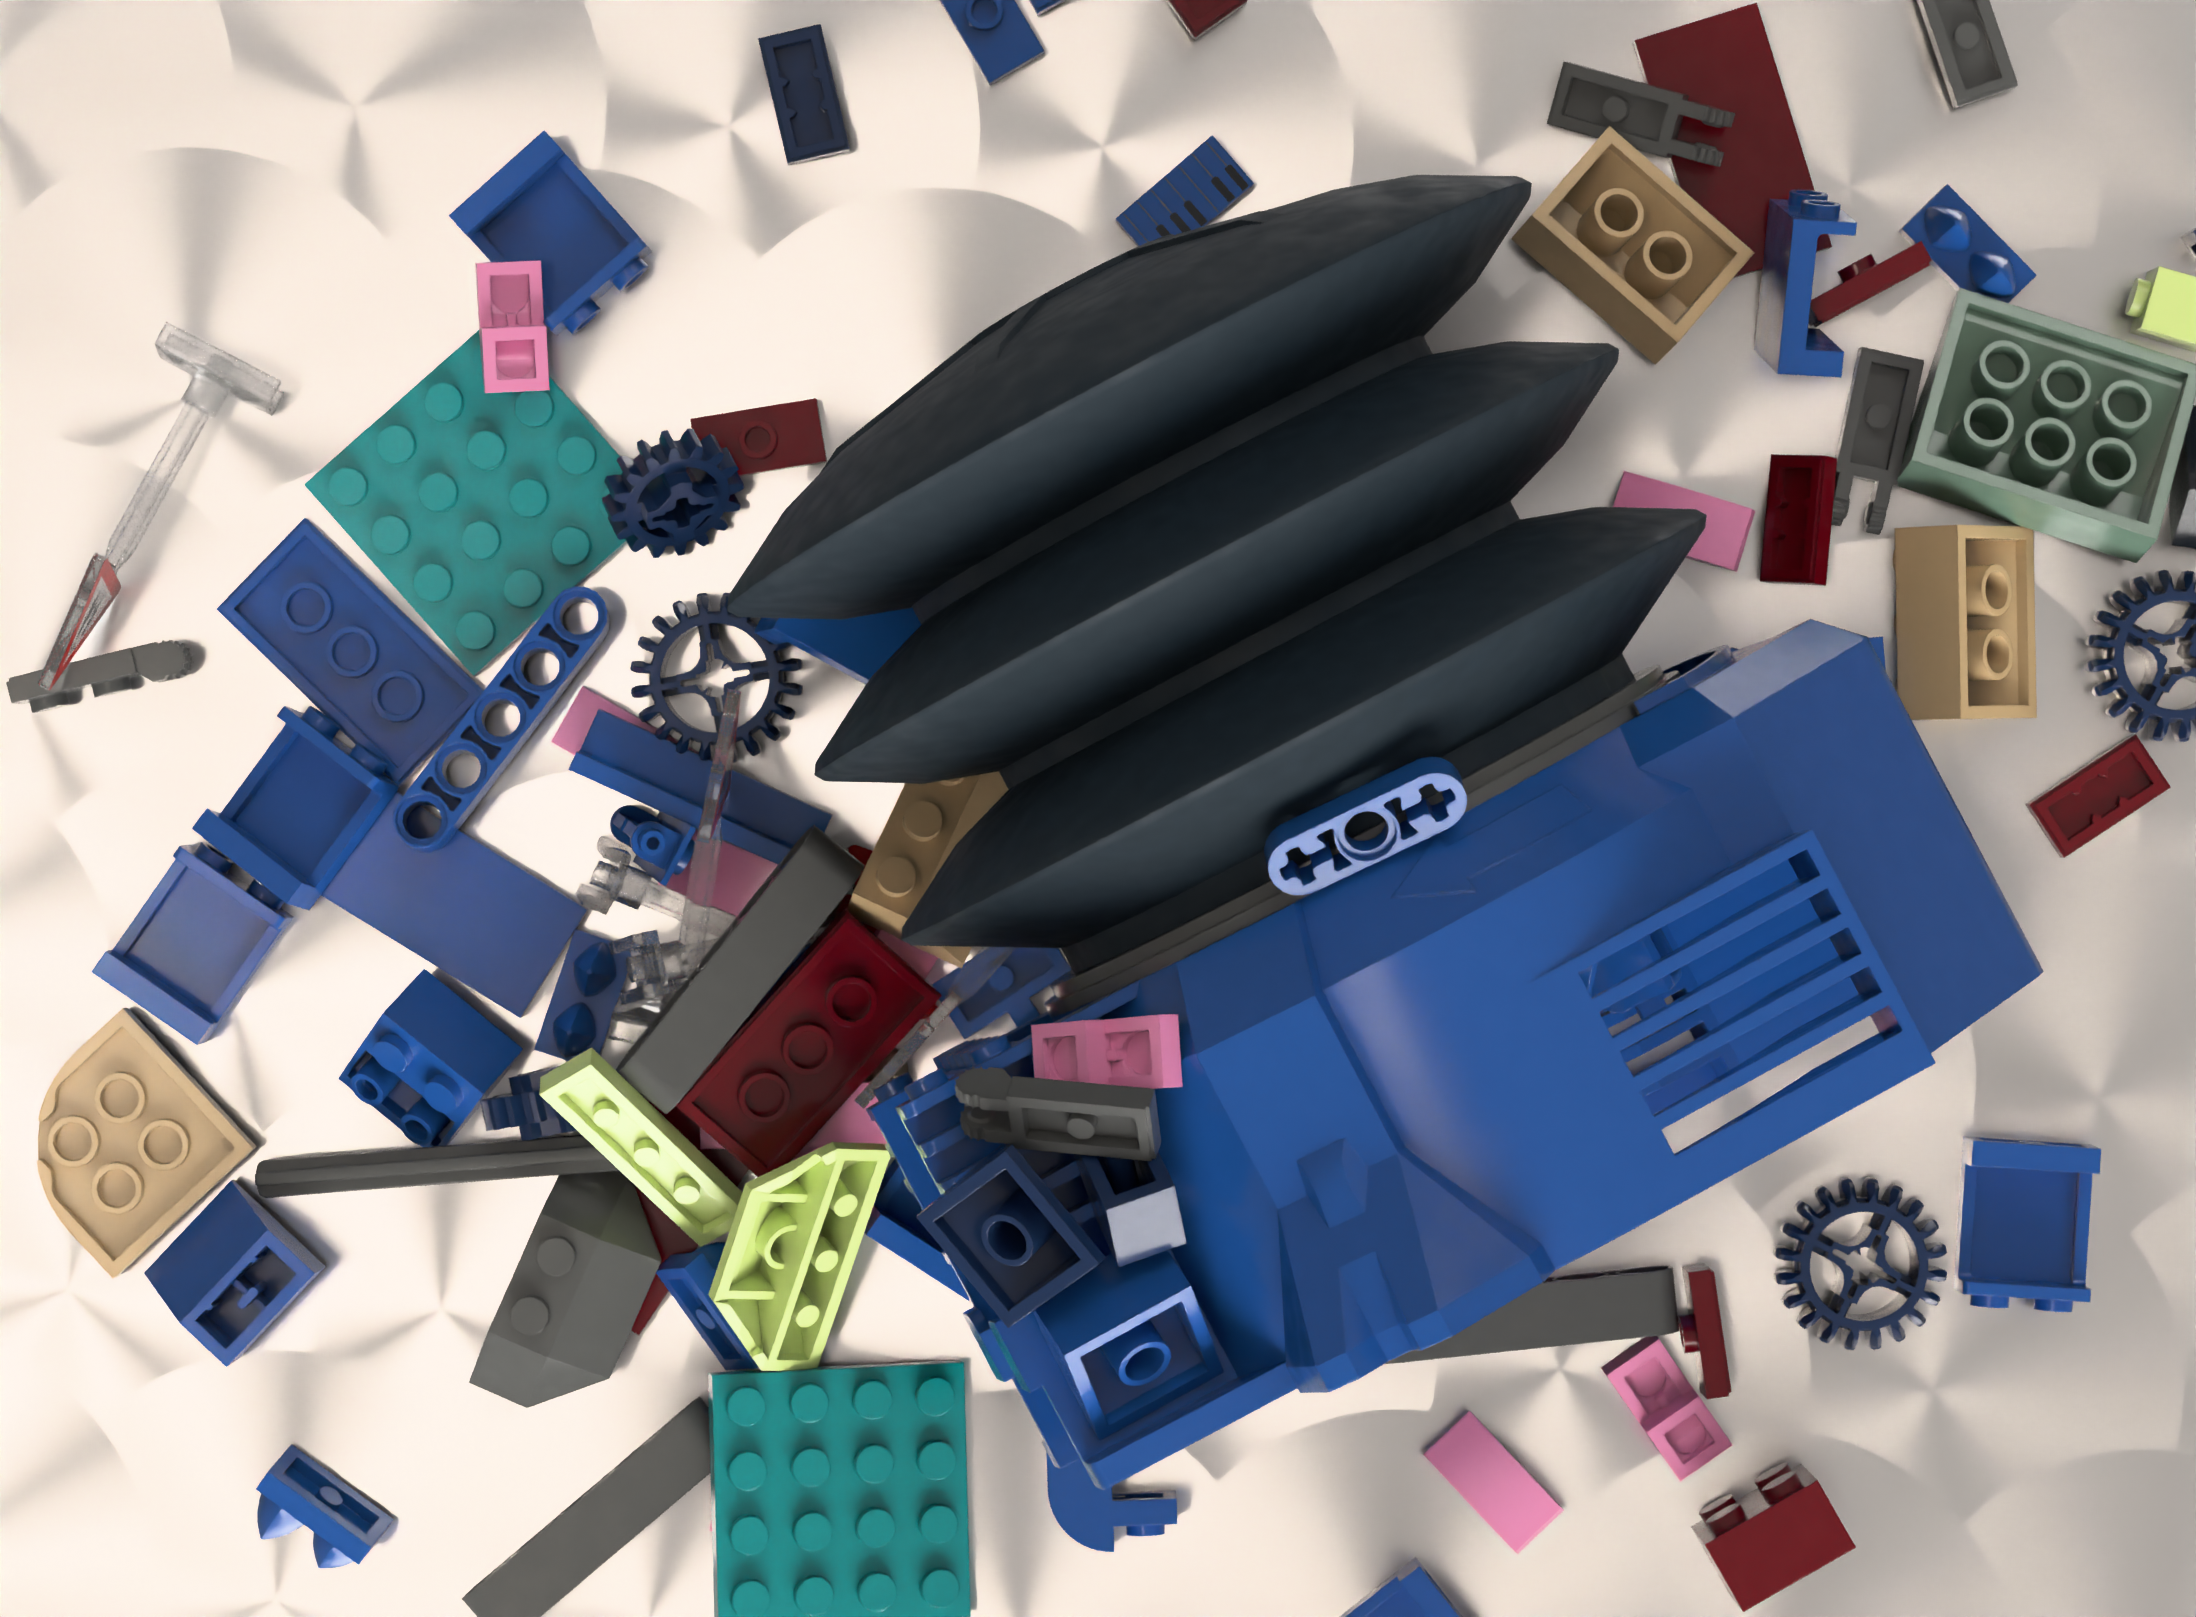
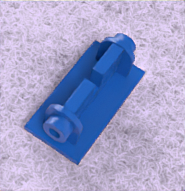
(660, 842)

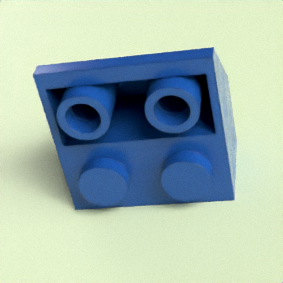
(429, 1062)
(232, 1273)

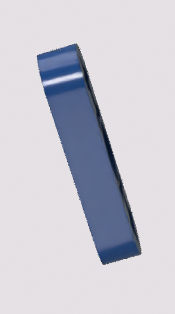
(1376, 796)

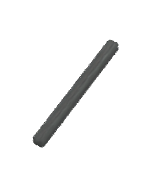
(429, 1166)

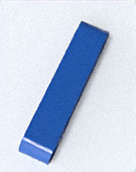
(507, 688)

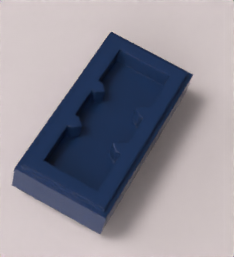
(804, 94)

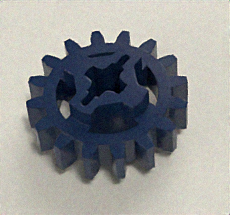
(672, 493)
(524, 1109)

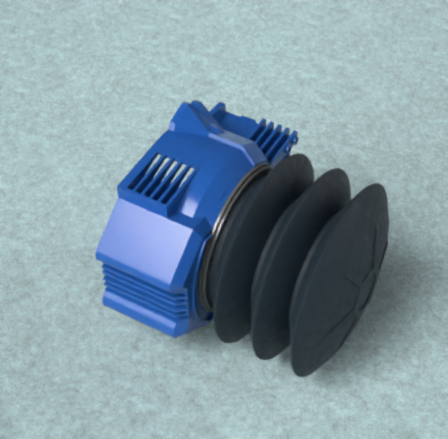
(1252, 547)

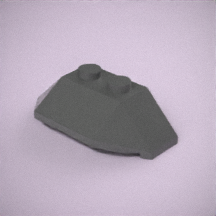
(571, 1292)

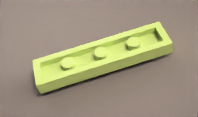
(642, 1145)

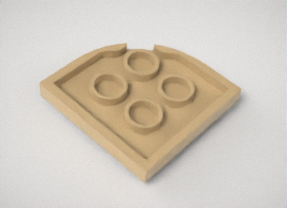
(129, 1142)

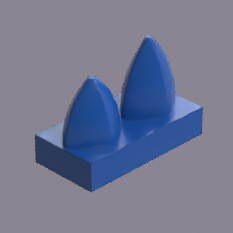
(1966, 248)
(583, 998)
(689, 1282)
(306, 1494)

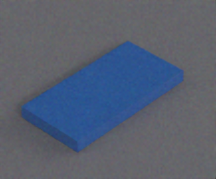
(351, 651)
(458, 907)

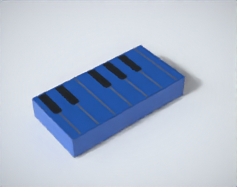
(1187, 195)

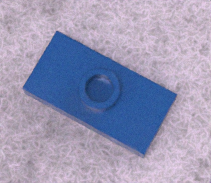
(994, 35)

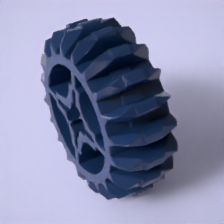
(2155, 681)
(663, 687)
(1847, 1290)

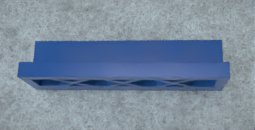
(677, 783)

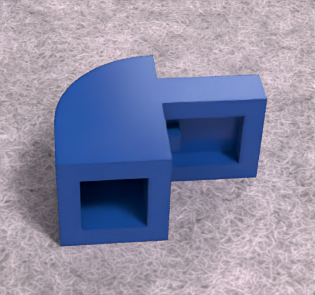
(1092, 1513)

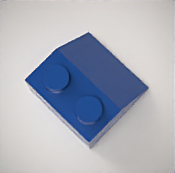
(1128, 1340)

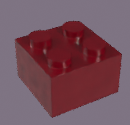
(1771, 1534)

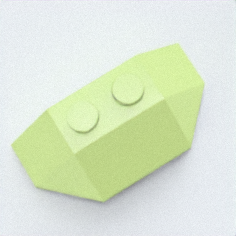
(796, 1251)

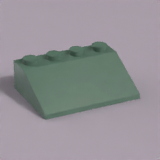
(2050, 426)

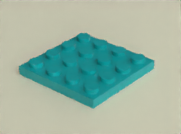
(476, 503)
(840, 1491)

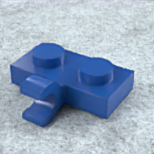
(1007, 990)

